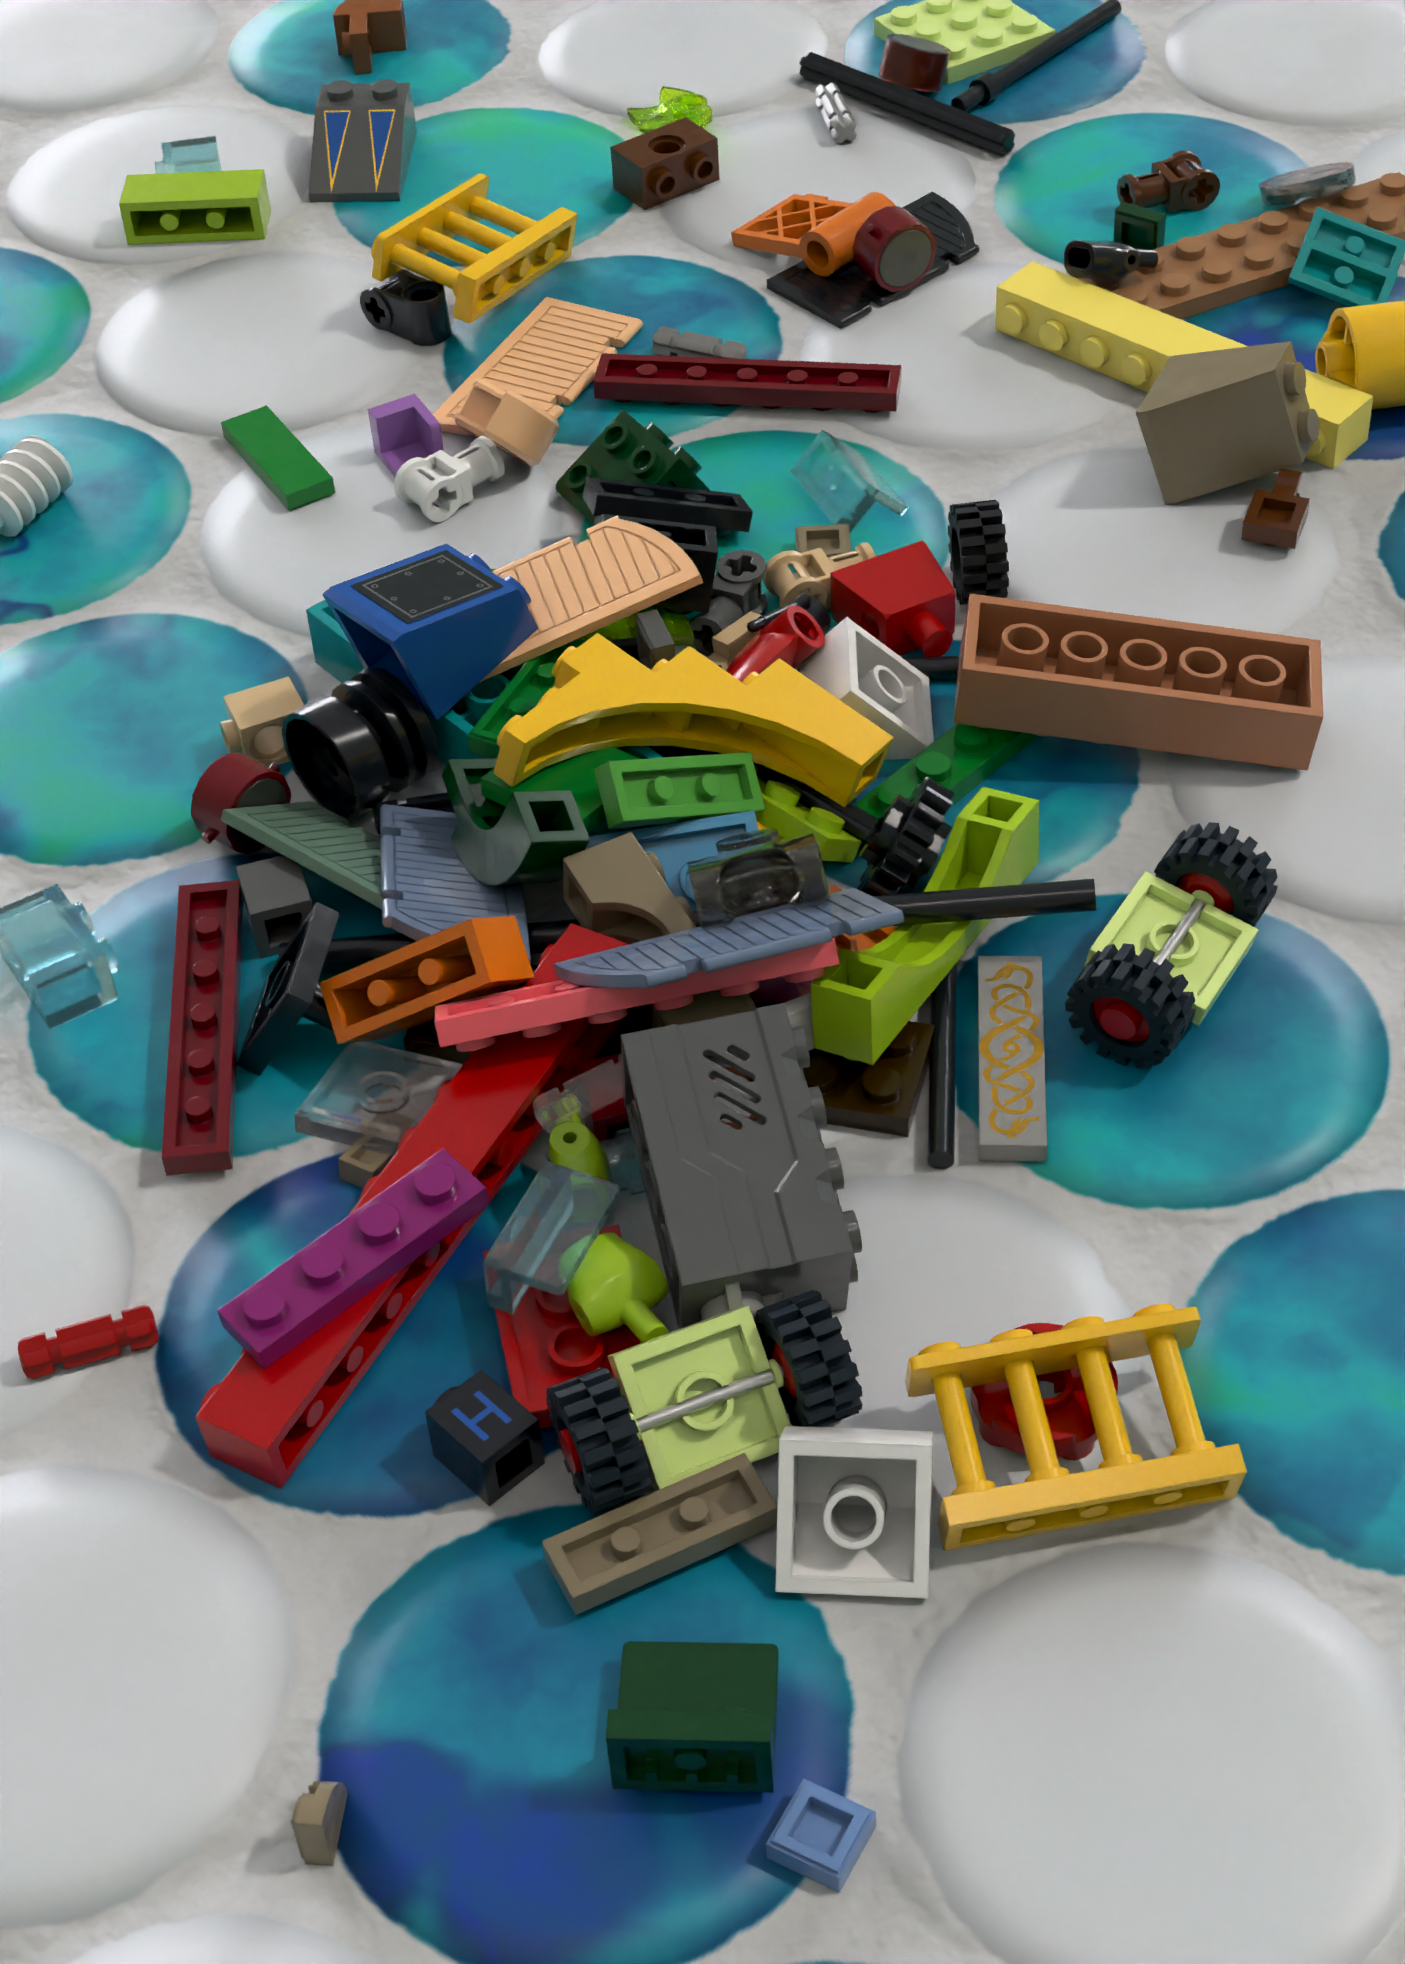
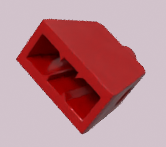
(898, 600)

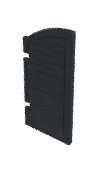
(848, 291)

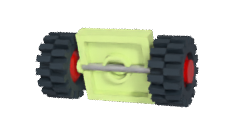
(1172, 945)
(703, 1398)

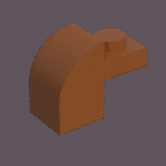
(369, 28)

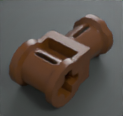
(1172, 183)

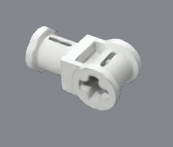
(447, 478)

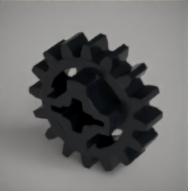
(906, 839)

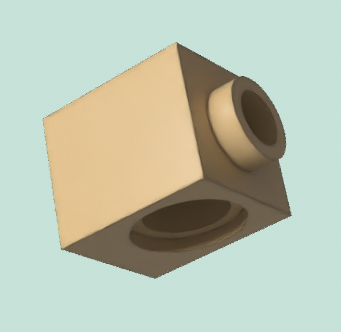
(257, 720)

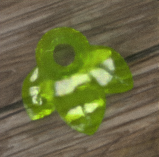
(673, 106)

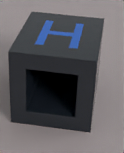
(485, 1437)

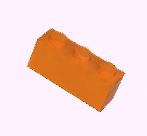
(407, 984)

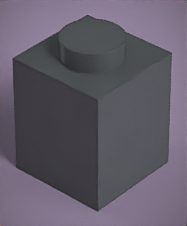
(274, 901)

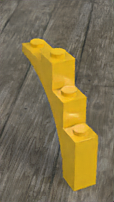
(690, 702)

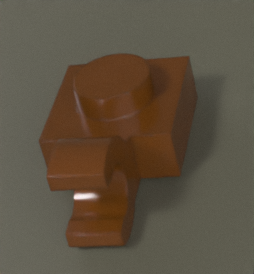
(1278, 515)

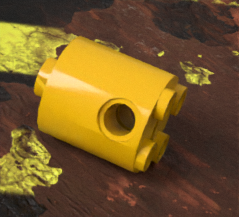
(1367, 351)

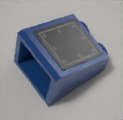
(433, 622)

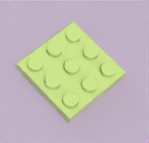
(976, 31)

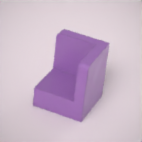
(404, 431)

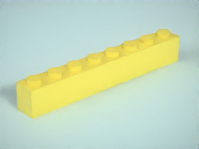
(1136, 342)

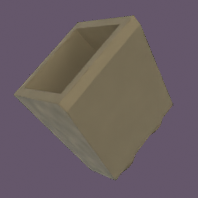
(1226, 418)

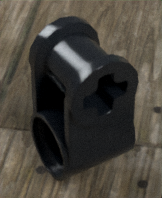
(409, 308)

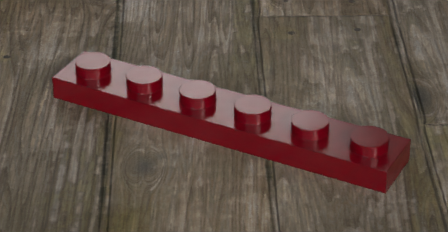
(748, 382)
(203, 1029)

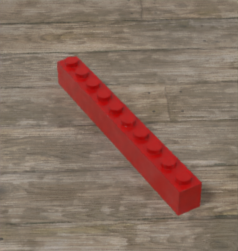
(484, 1121)

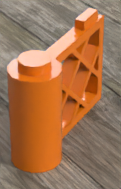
(811, 229)

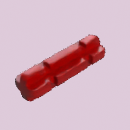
(87, 1341)

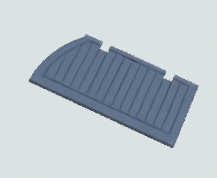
(428, 883)
(730, 943)

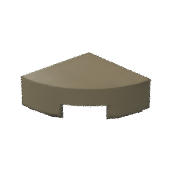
(319, 1821)

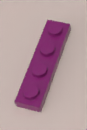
(353, 1258)

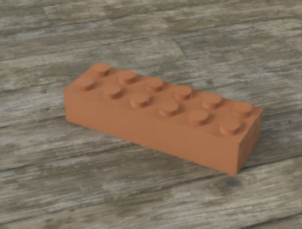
(1139, 682)

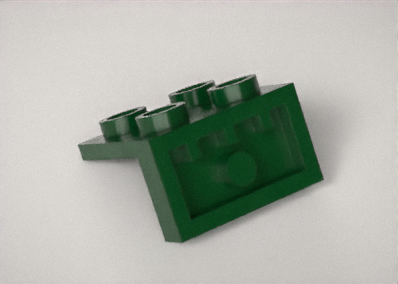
(695, 1717)

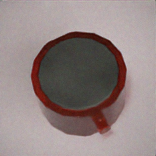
(914, 62)

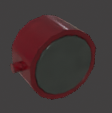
(894, 248)
(235, 783)

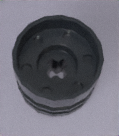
(360, 743)

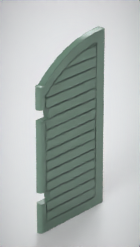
(316, 841)

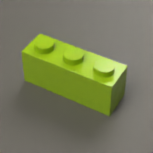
(195, 206)

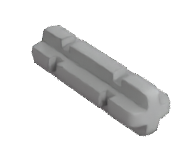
(835, 113)
(669, 342)

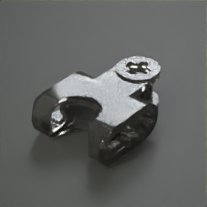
(756, 874)

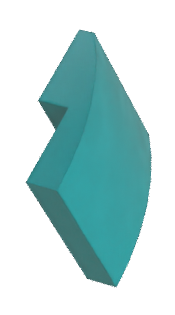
(1347, 260)

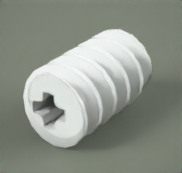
(29, 480)

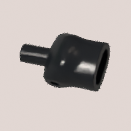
(1106, 261)

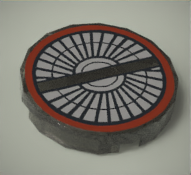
(1307, 182)

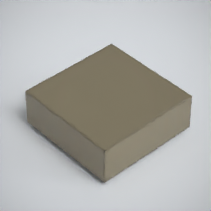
(830, 538)

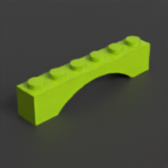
(880, 988)

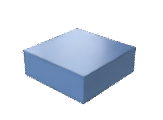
(821, 1835)

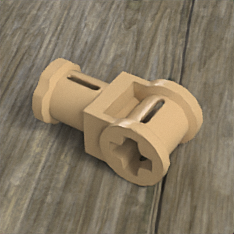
(811, 573)

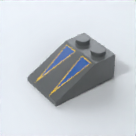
(361, 141)

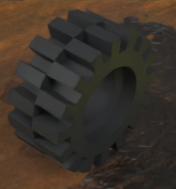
(978, 550)

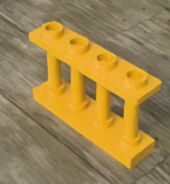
(488, 276)
(1050, 1495)

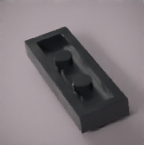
(668, 503)

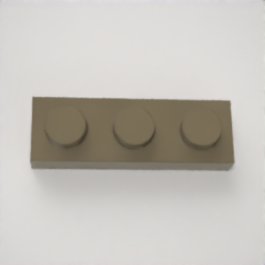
(660, 1533)

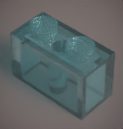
(57, 956)

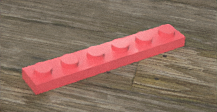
(542, 1007)

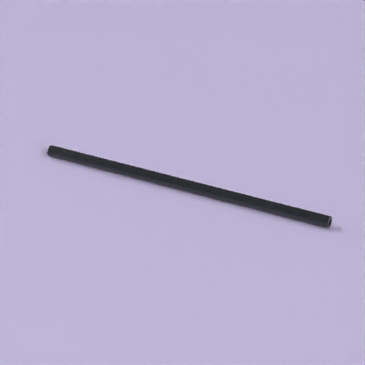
(916, 907)

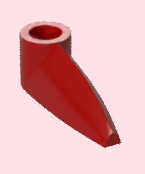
(790, 636)

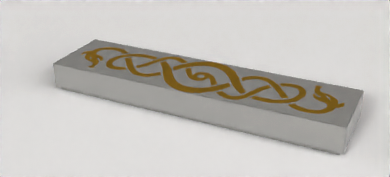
(1011, 1059)

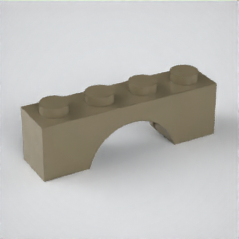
(626, 897)

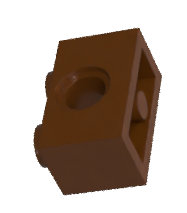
(665, 163)

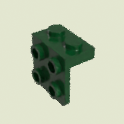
(632, 455)

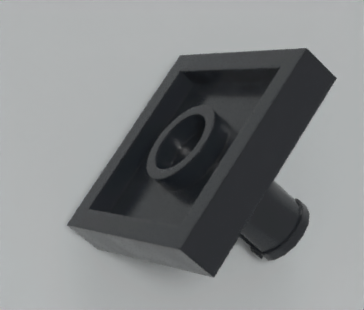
(291, 990)

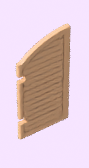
(547, 357)
(595, 583)

